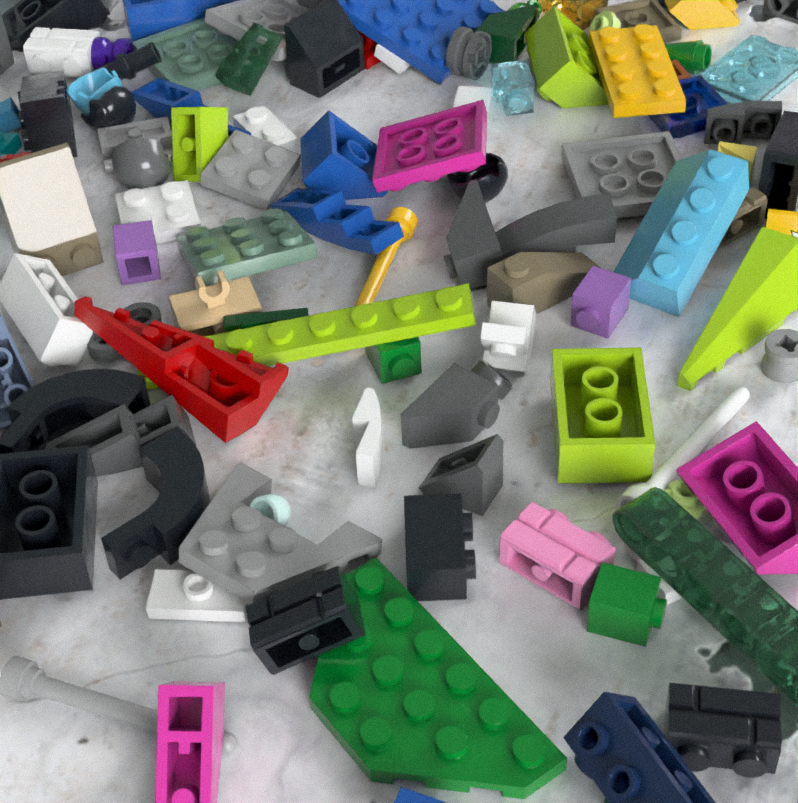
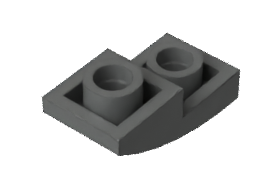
(742, 120)

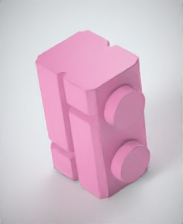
(555, 553)

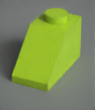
(196, 139)

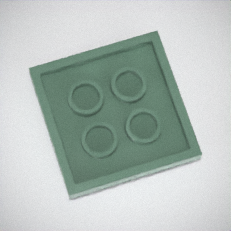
(190, 54)
(246, 246)

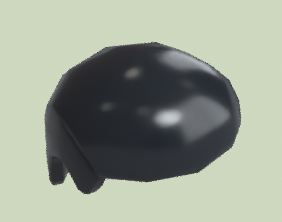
(113, 109)
(490, 178)

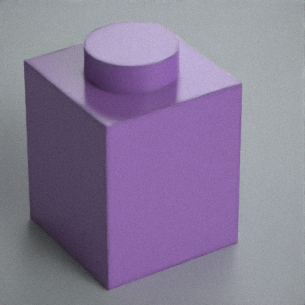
(136, 252)
(600, 301)

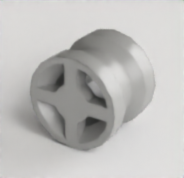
(781, 356)

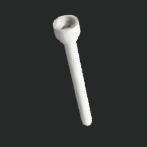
(691, 447)

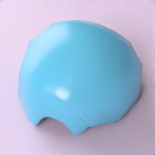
(92, 87)

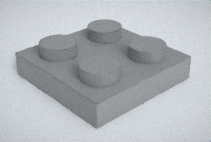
(250, 170)

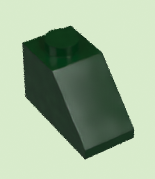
(508, 32)

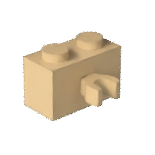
(205, 307)

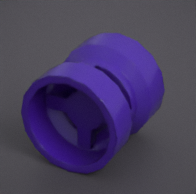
(105, 51)

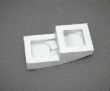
(368, 438)

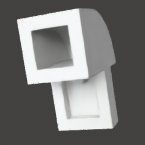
(509, 336)

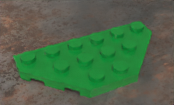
(420, 705)

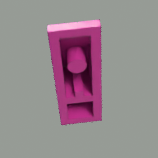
(189, 741)

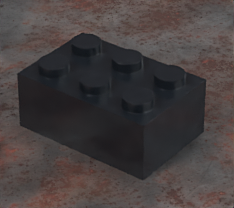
(47, 522)

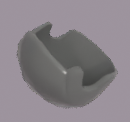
(140, 163)

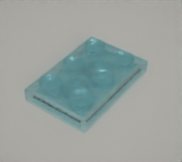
(753, 71)

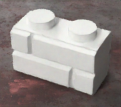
(59, 51)

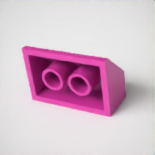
(751, 496)

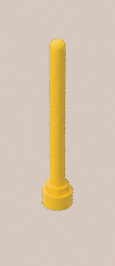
(408, 223)

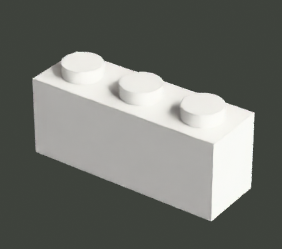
(44, 310)

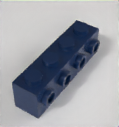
(630, 755)

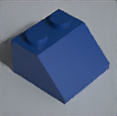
(338, 159)

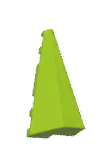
(751, 307)

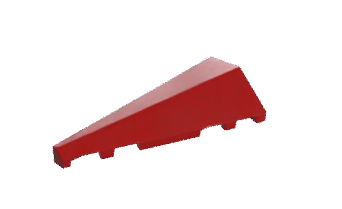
(213, 385)

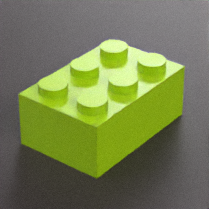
(601, 415)

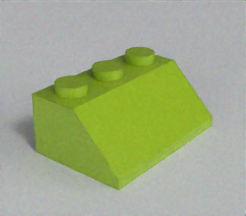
(564, 62)

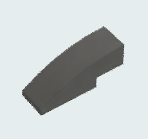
(561, 227)
(119, 434)

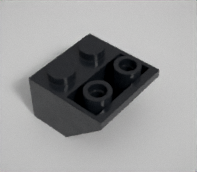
(323, 49)

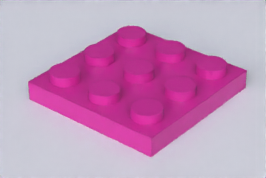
(431, 147)

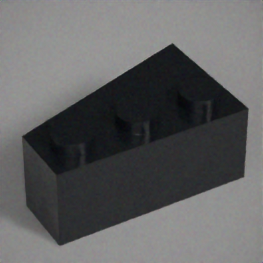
(46, 112)

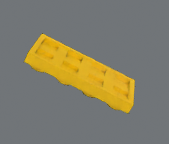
(636, 71)

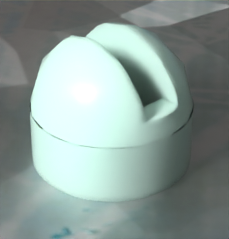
(273, 507)

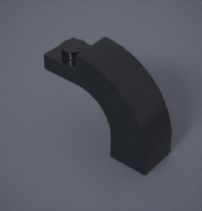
(68, 403)
(178, 473)

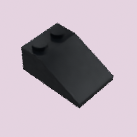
(51, 14)

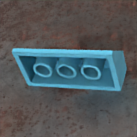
(684, 229)

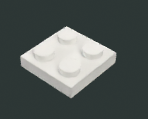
(167, 205)

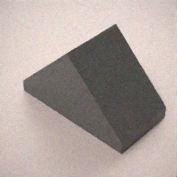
(469, 471)

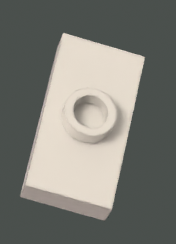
(191, 597)

